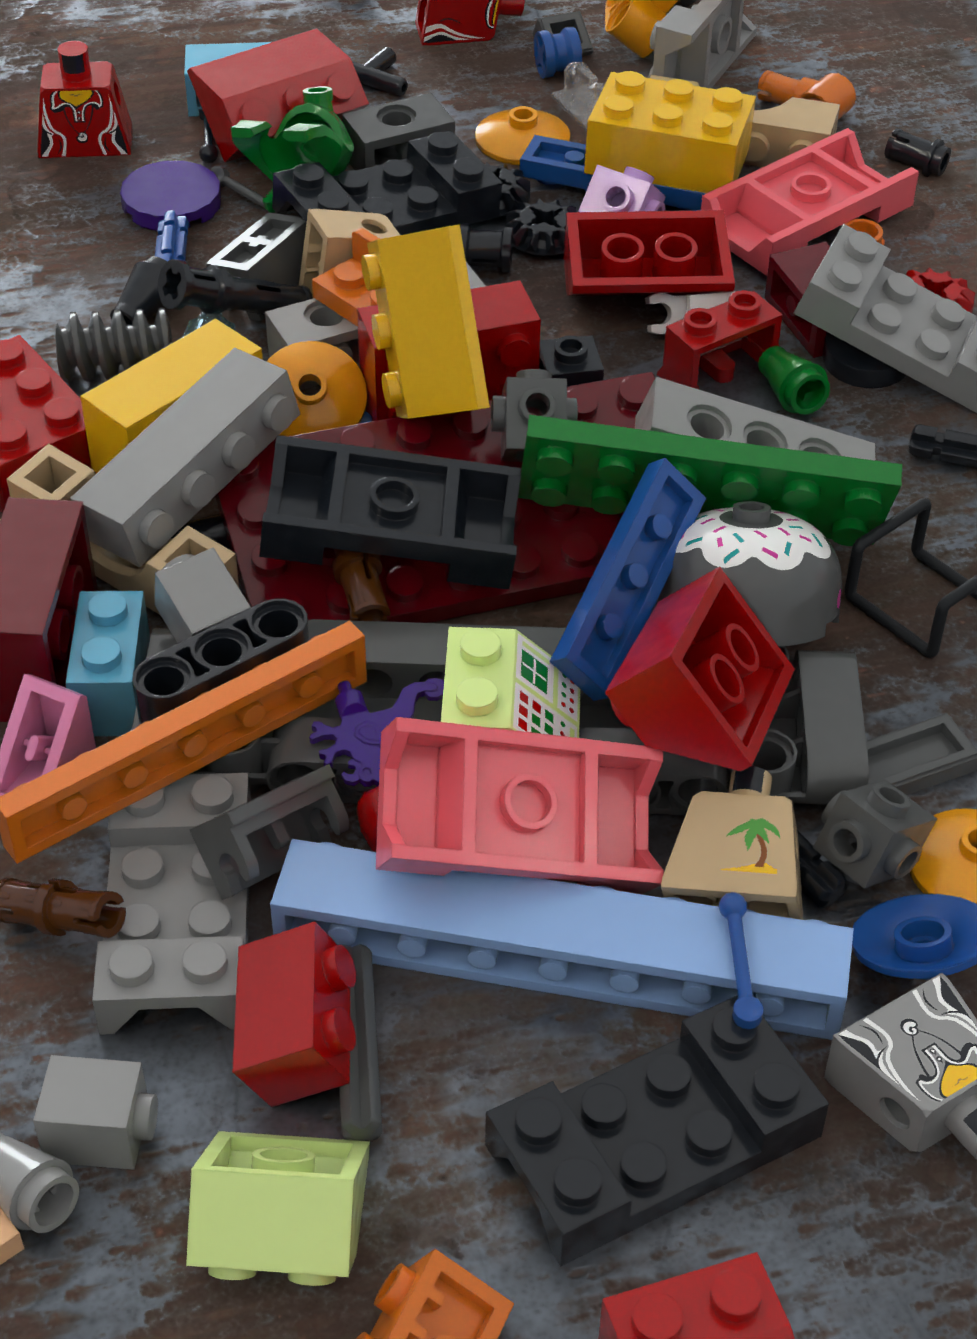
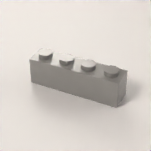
(187, 456)

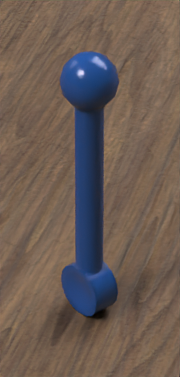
(747, 1009)

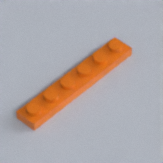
(179, 742)

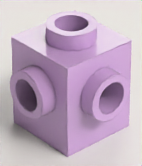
(621, 192)

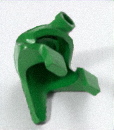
(305, 135)

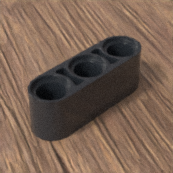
(217, 656)

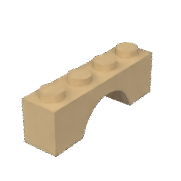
(786, 127)
(59, 476)

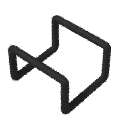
(965, 587)

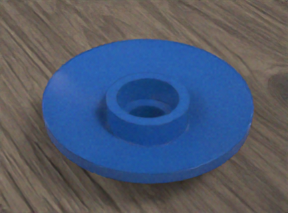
(918, 936)

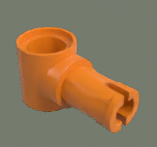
(831, 89)

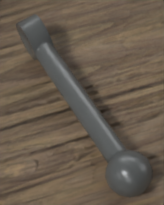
(225, 180)

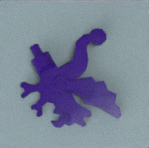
(361, 731)

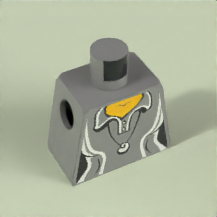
(913, 1066)

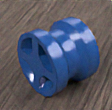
(556, 50)

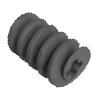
(108, 344)

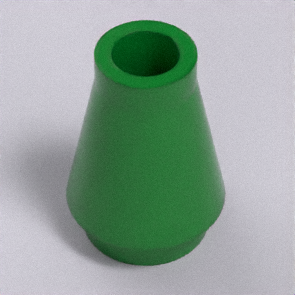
(796, 382)

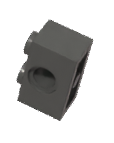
(384, 130)

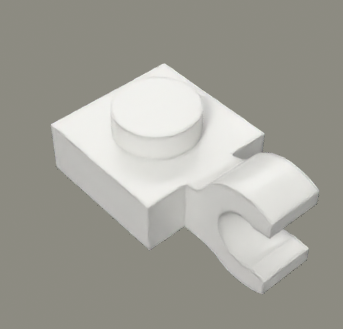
(679, 305)

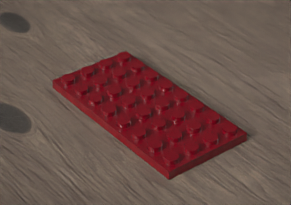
(554, 544)

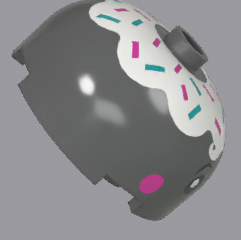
(774, 562)

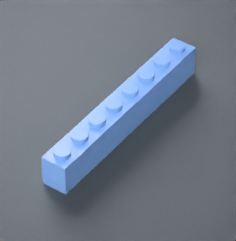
(567, 938)

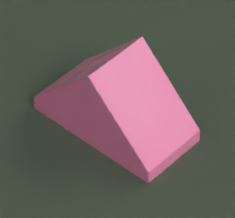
(43, 732)

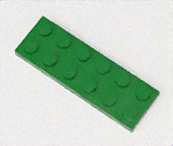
(604, 463)

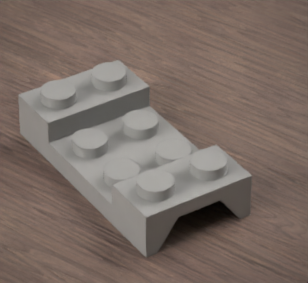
(700, 40)
(893, 317)
(177, 929)

